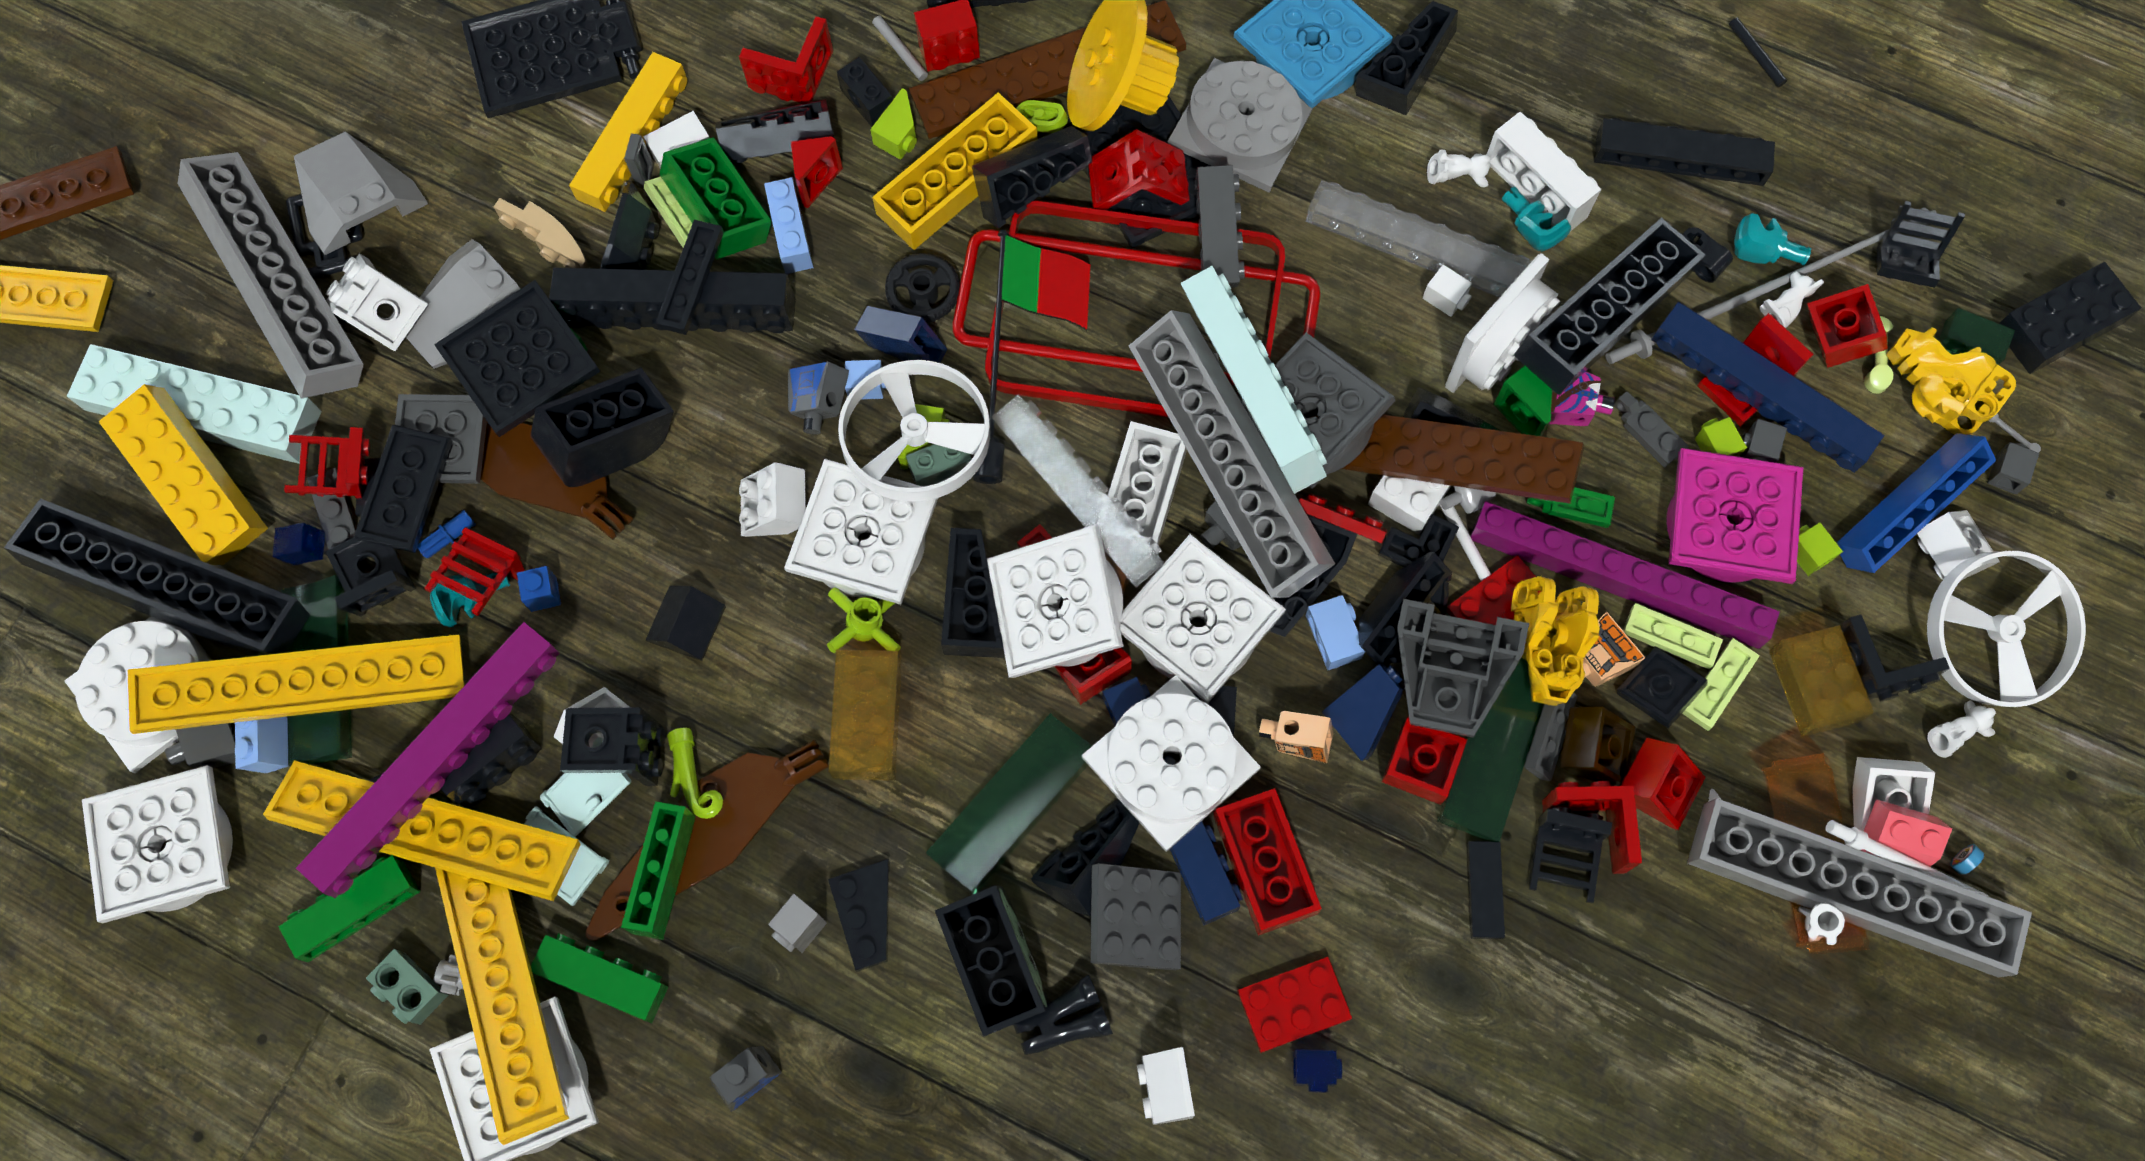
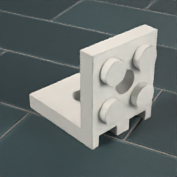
(360, 294)

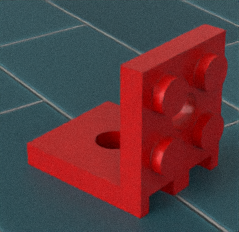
(786, 78)
(1140, 164)
(1773, 343)
(1620, 810)

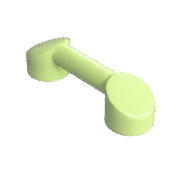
(1881, 375)

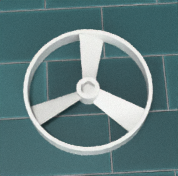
(916, 431)
(2007, 630)

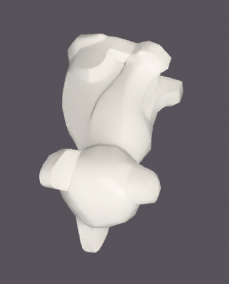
(1450, 166)
(1789, 303)
(1948, 737)
(1823, 921)

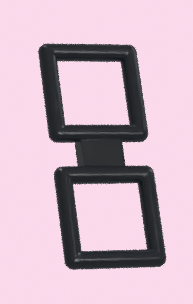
(325, 264)

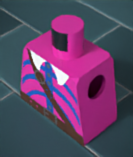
(1580, 402)

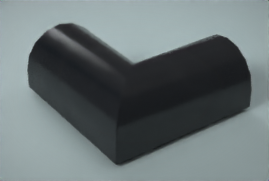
(1405, 549)

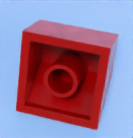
(1664, 782)

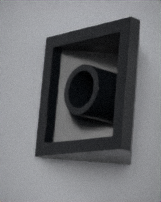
(686, 621)

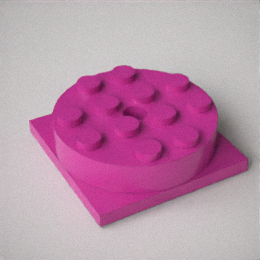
(1752, 492)

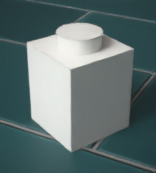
(1448, 291)

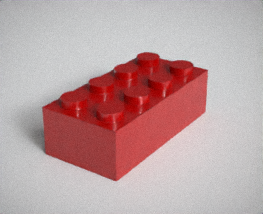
(1266, 861)

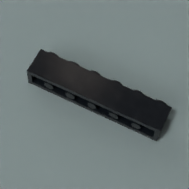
(1684, 151)

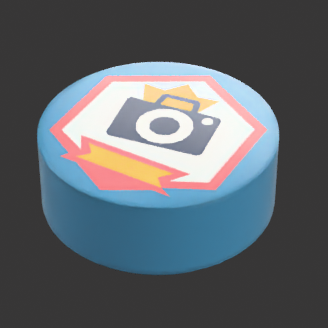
(1967, 859)

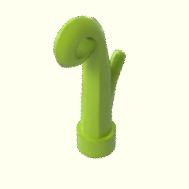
(682, 743)

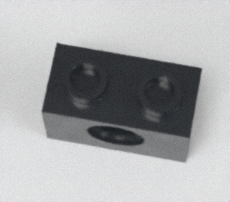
(864, 90)

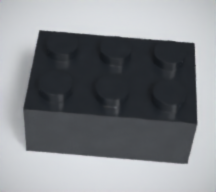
(491, 762)

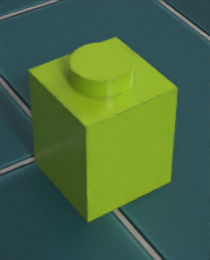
(1720, 438)
(1816, 548)

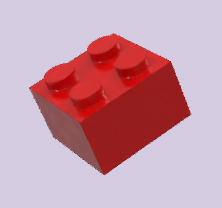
(947, 35)
(1847, 326)
(1424, 761)

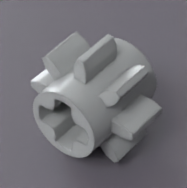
(448, 976)

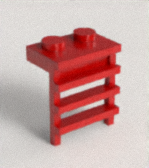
(351, 462)
(484, 552)

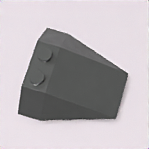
(1455, 666)

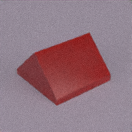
(815, 166)
(1096, 674)

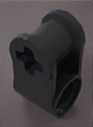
(1716, 257)

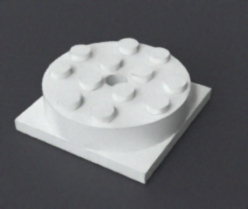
(1498, 335)
(835, 517)
(1204, 587)
(1028, 596)
(103, 683)
(1166, 796)
(127, 837)
(469, 1104)

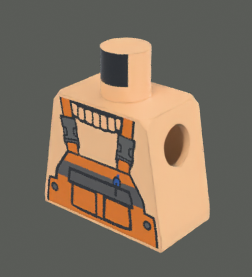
(1611, 654)
(1311, 737)

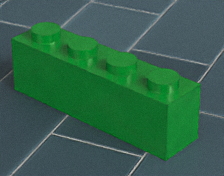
(658, 870)
(332, 919)
(599, 978)

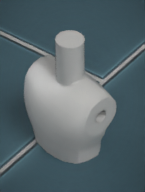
(1470, 499)

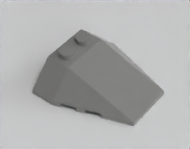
(347, 185)
(457, 294)

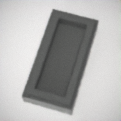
(638, 160)

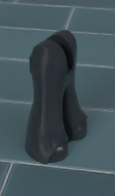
(1089, 1025)

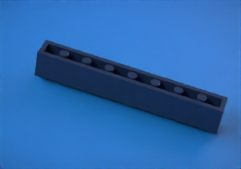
(1767, 388)
(1194, 853)

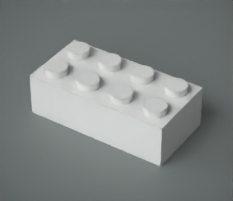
(1542, 171)
(1148, 476)

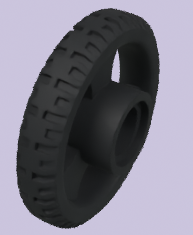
(923, 299)

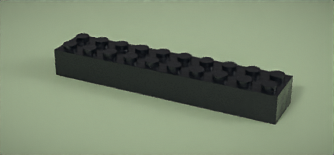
(157, 581)

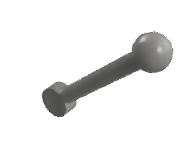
(2032, 446)

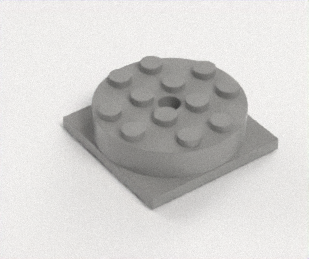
(1242, 119)

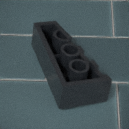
(1028, 173)
(969, 605)

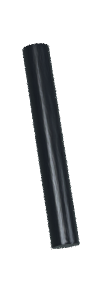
(1758, 52)

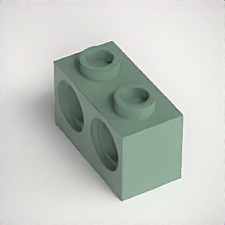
(411, 980)

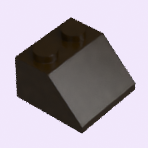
(1597, 745)

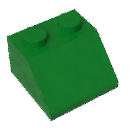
(1526, 402)

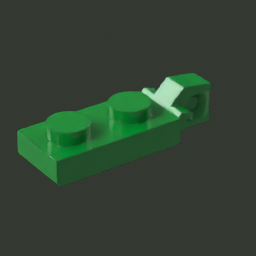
(1585, 507)

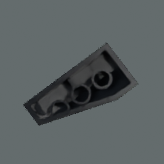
(1339, 545)
(1069, 873)

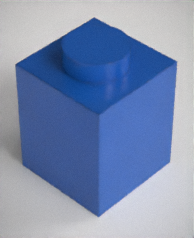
(538, 588)

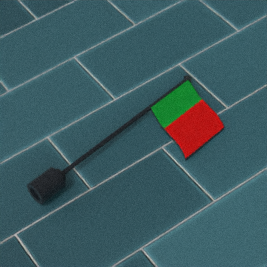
(1041, 284)

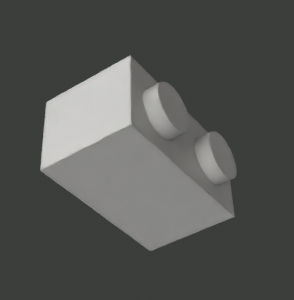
(796, 925)

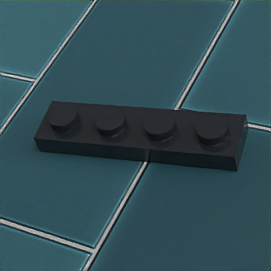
(690, 277)

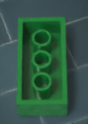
(715, 194)

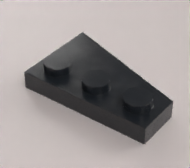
(863, 912)

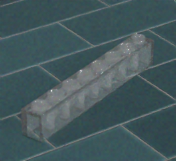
(1413, 238)
(1077, 490)

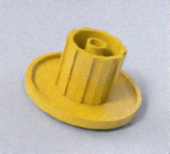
(1119, 66)

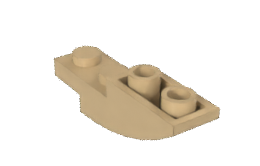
(544, 229)

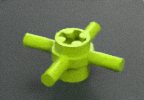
(857, 624)

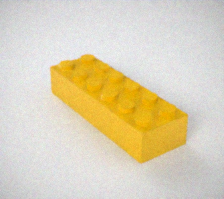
(943, 177)
(183, 475)

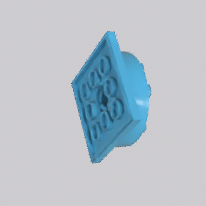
(1314, 44)

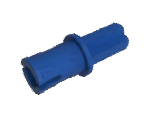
(445, 534)

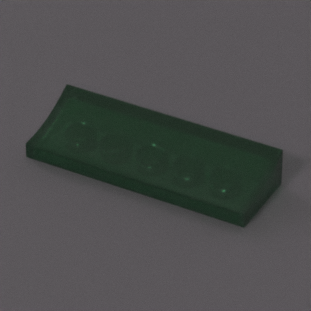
(325, 734)
(1494, 762)
(1010, 804)

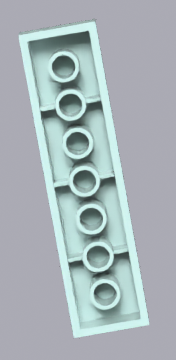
(1256, 379)
(216, 406)

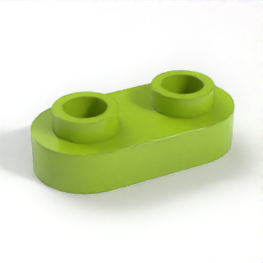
(1046, 116)

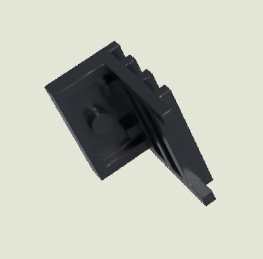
(1911, 257)
(1572, 832)

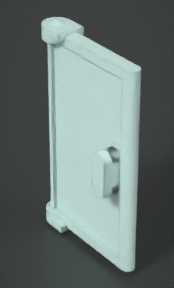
(577, 795)
(584, 866)

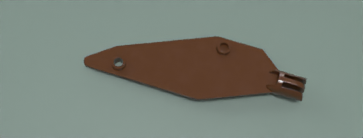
(521, 472)
(750, 793)

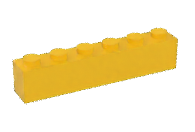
(638, 113)

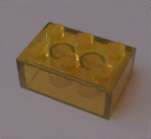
(1821, 681)

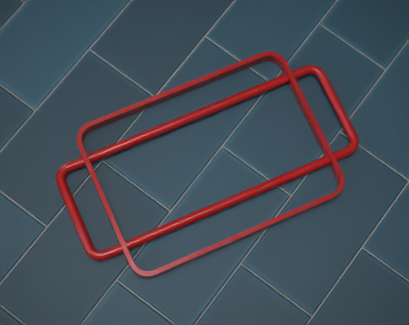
(1131, 220)

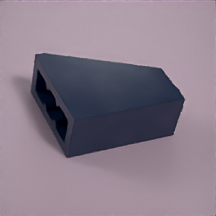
(900, 335)
(1366, 709)

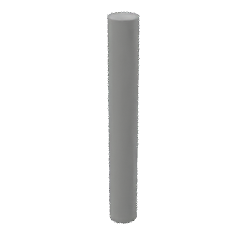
(900, 48)

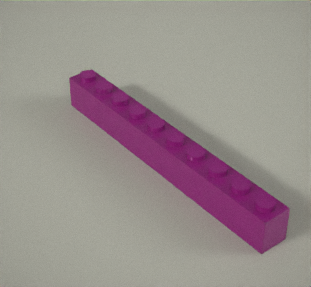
(1624, 575)
(427, 762)

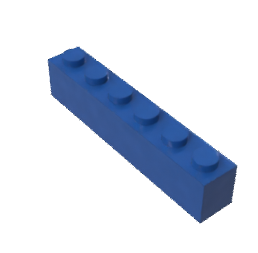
(1915, 502)

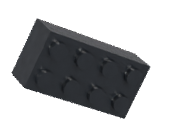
(2069, 317)

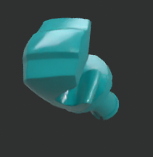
(1532, 220)
(1766, 244)
(448, 602)

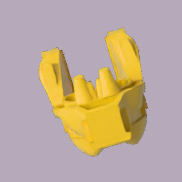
(1950, 383)
(1555, 636)

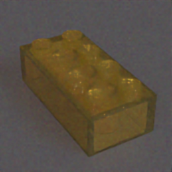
(865, 715)

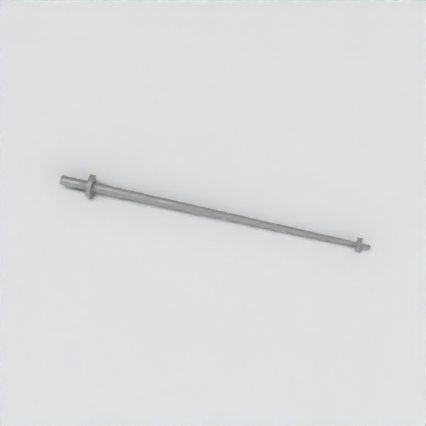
(1642, 343)

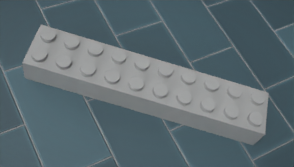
(270, 274)
(1231, 455)
(1862, 886)

